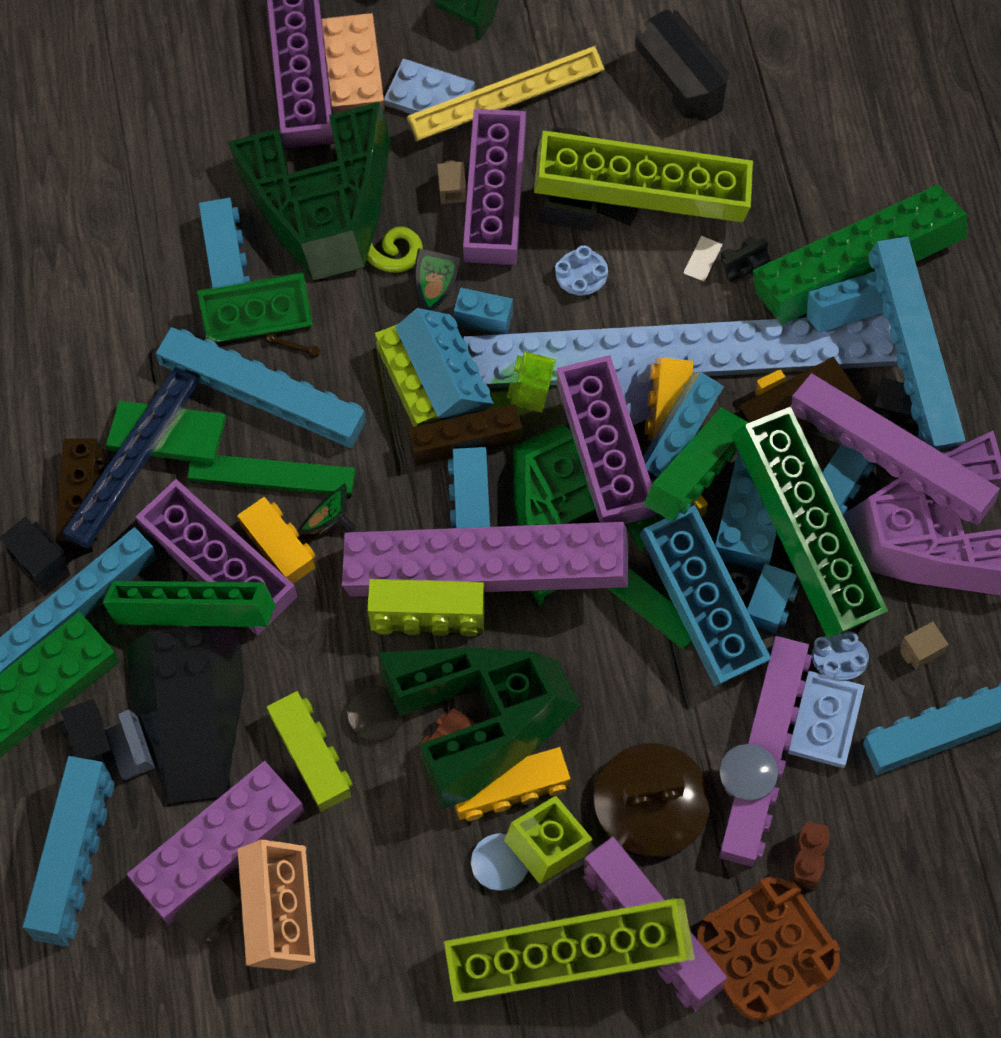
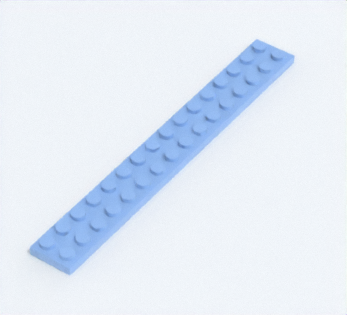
(713, 347)

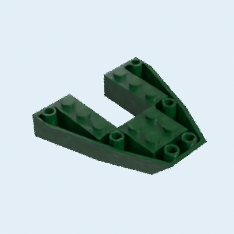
(522, 690)

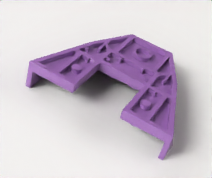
(924, 543)

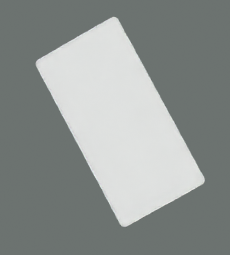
(702, 258)

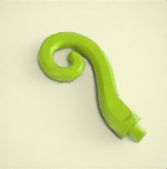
(395, 265)

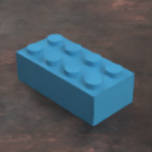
(443, 364)
(745, 528)

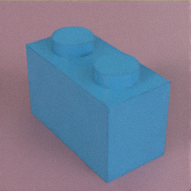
(483, 311)
(771, 598)

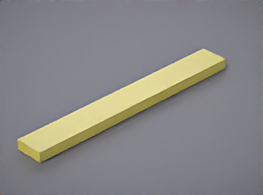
(505, 93)

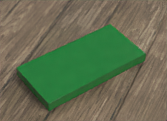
(255, 307)
(190, 437)

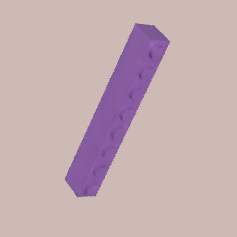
(894, 449)
(769, 731)

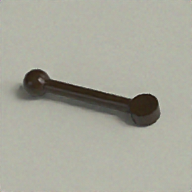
(313, 350)

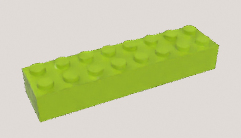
(643, 176)
(569, 950)

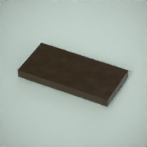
(781, 395)

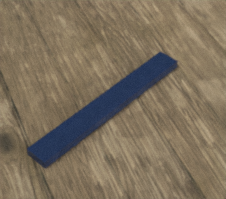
(131, 457)

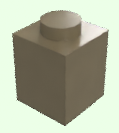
(452, 182)
(923, 645)

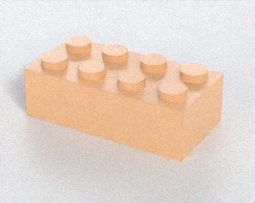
(352, 62)
(276, 905)

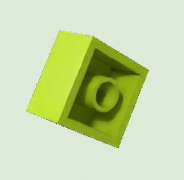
(548, 839)

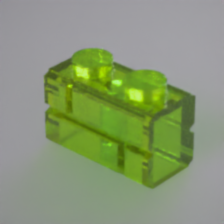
(532, 381)

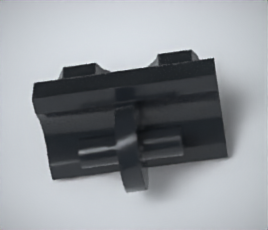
(751, 256)

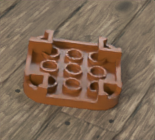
(769, 949)

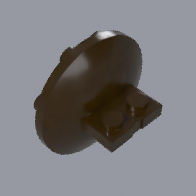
(652, 800)

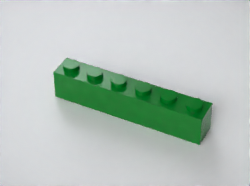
(695, 466)
(190, 603)

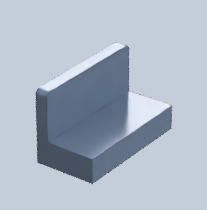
(129, 746)

